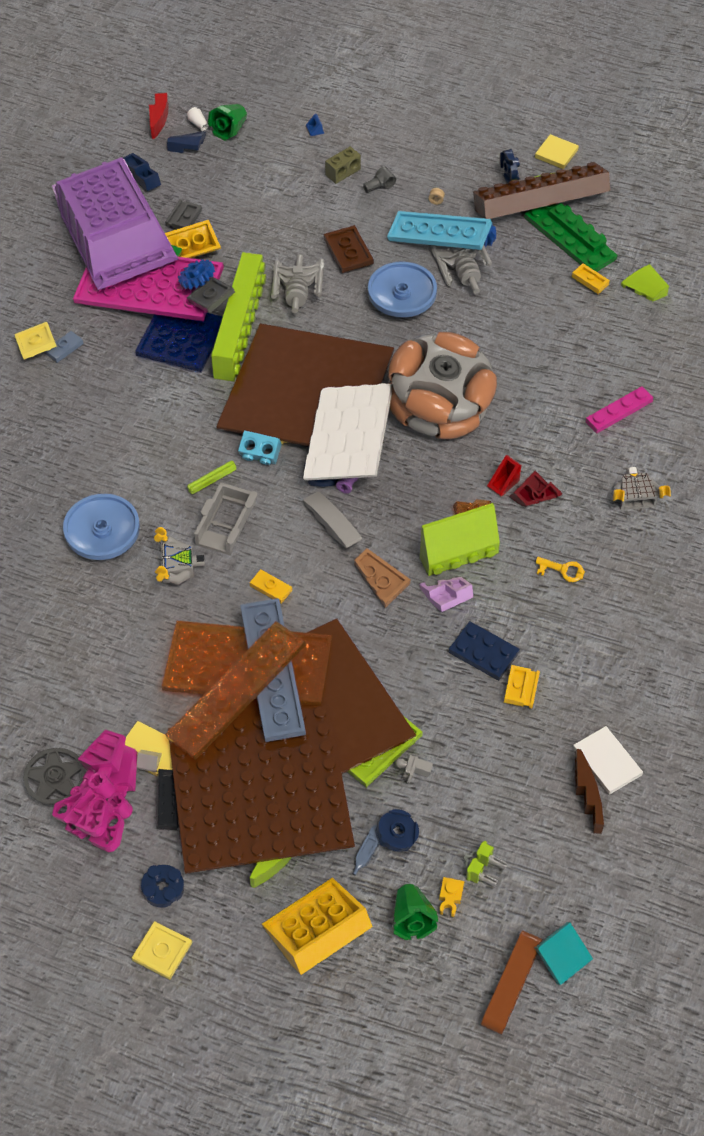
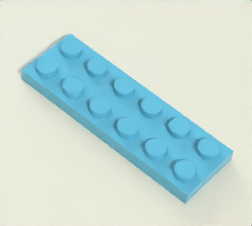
(439, 230)

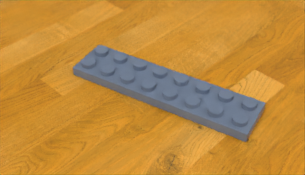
(279, 700)

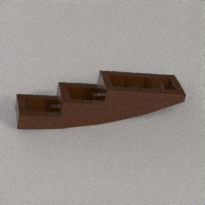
(586, 785)

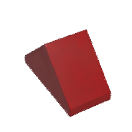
(505, 476)

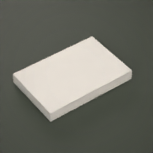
(608, 760)

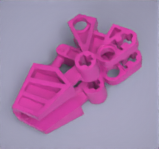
(109, 776)

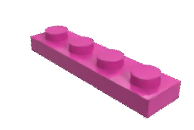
(619, 409)

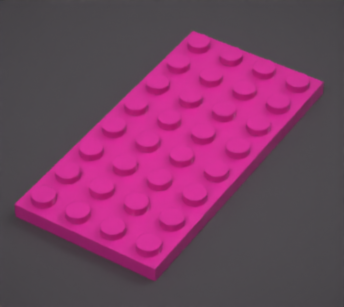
(148, 292)

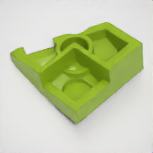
(647, 283)

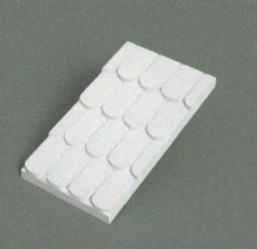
(348, 432)

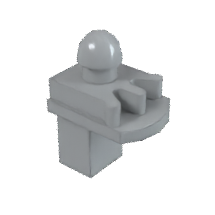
(414, 765)

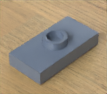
(65, 346)

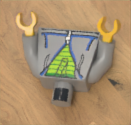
(177, 559)

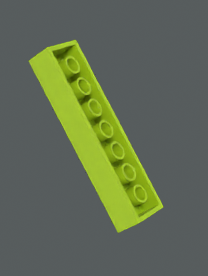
(238, 317)

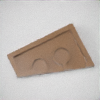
(381, 576)

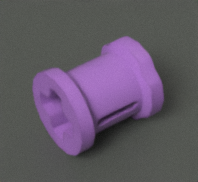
(345, 484)

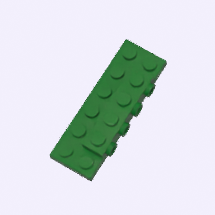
(572, 235)

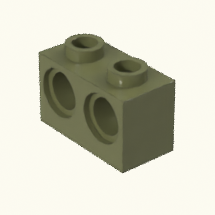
(342, 165)

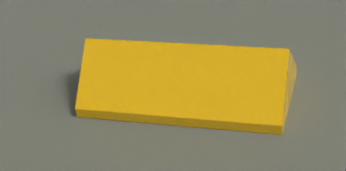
(194, 239)

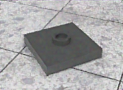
(210, 295)

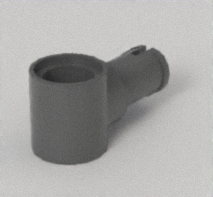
(383, 177)

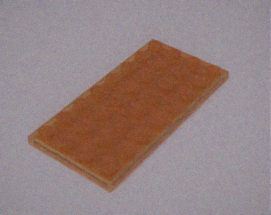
(207, 651)

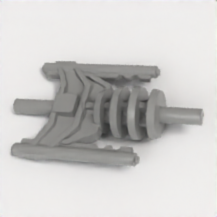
(463, 262)
(297, 281)

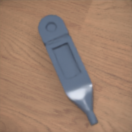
(367, 850)

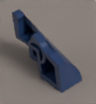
(187, 141)

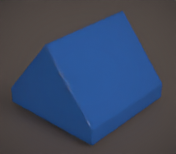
(314, 126)

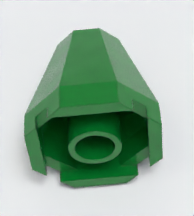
(227, 120)
(413, 914)

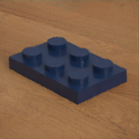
(484, 650)

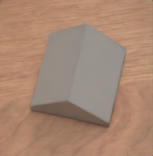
(148, 760)

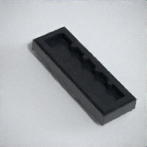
(166, 801)

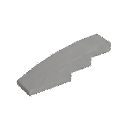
(333, 520)

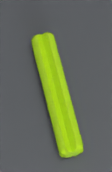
(211, 477)

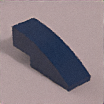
(142, 173)

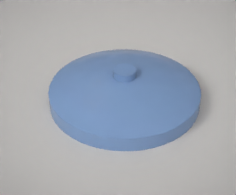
(402, 289)
(101, 526)

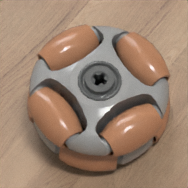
(441, 385)

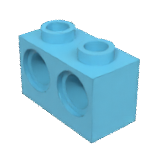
(261, 443)

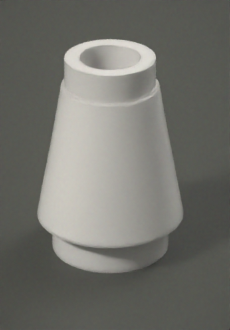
(197, 118)

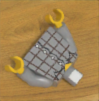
(638, 490)

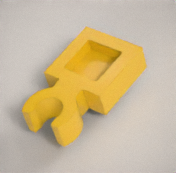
(450, 893)

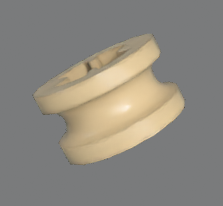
(436, 192)

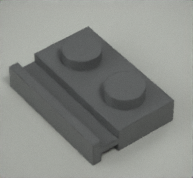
(183, 214)

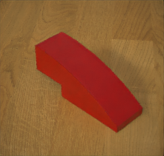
(158, 113)

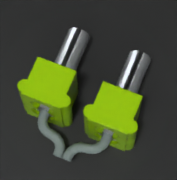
(483, 857)

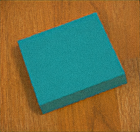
(563, 953)

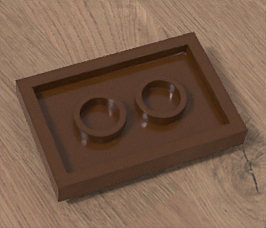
(348, 249)

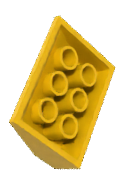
(317, 925)

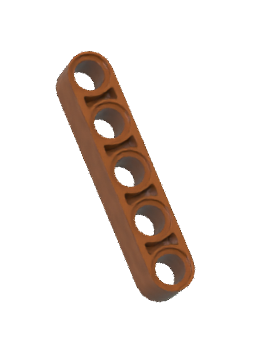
(511, 982)

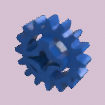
(196, 274)

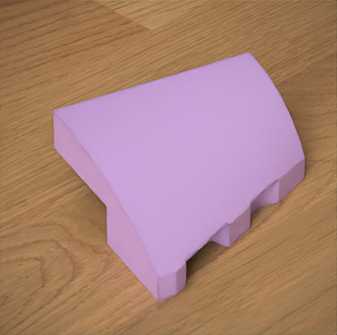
(448, 593)

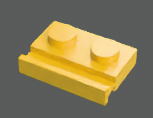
(521, 686)

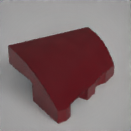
(534, 491)

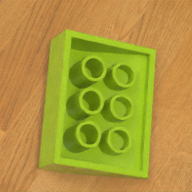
(459, 540)

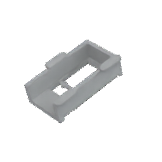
(217, 541)

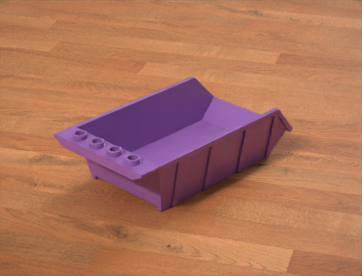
(112, 223)

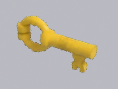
(544, 563)

